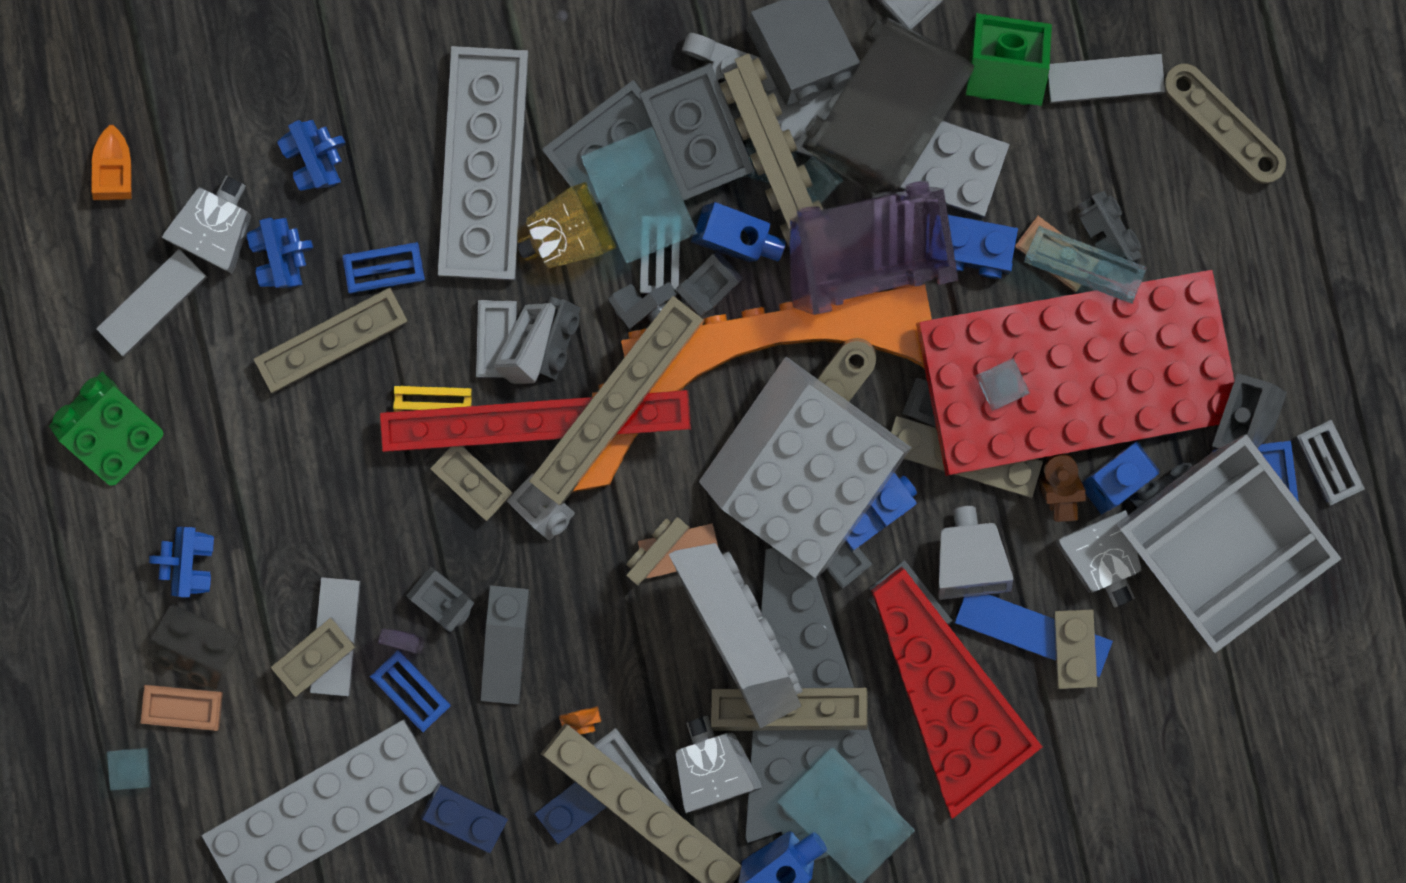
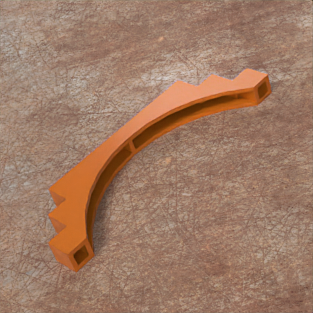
(880, 318)

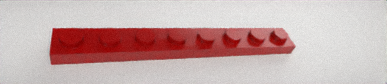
(520, 422)

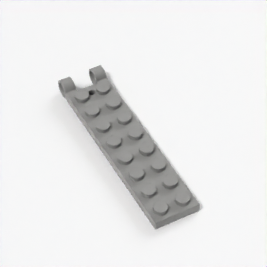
(953, 160)

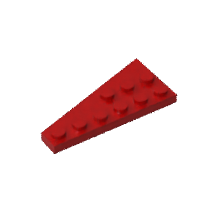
(960, 712)

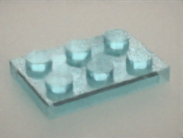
(638, 195)
(846, 814)

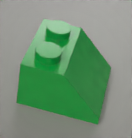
(1009, 59)

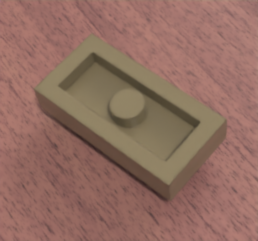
(472, 481)
(644, 562)
(1075, 649)
(313, 657)

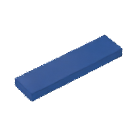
(1018, 626)

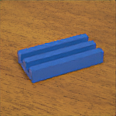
(352, 273)
(388, 667)

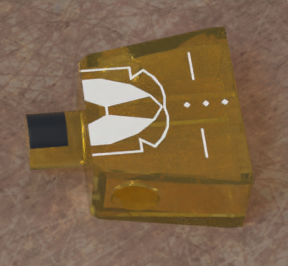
(567, 229)

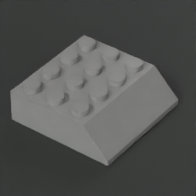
(803, 467)
(1228, 541)
(739, 631)

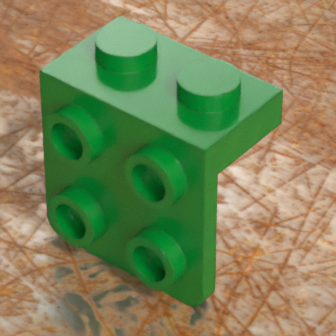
(105, 429)

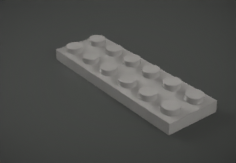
(483, 163)
(323, 808)

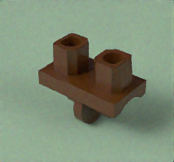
(1062, 487)

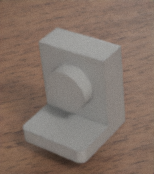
(540, 510)

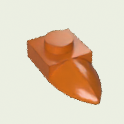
(111, 167)
(582, 720)

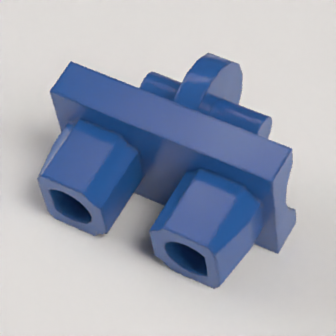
(317, 151)
(283, 250)
(183, 577)

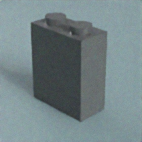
(802, 48)

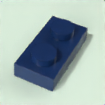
(568, 812)
(464, 818)

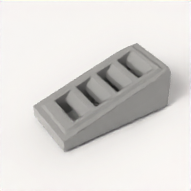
(525, 347)

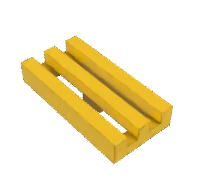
(399, 391)

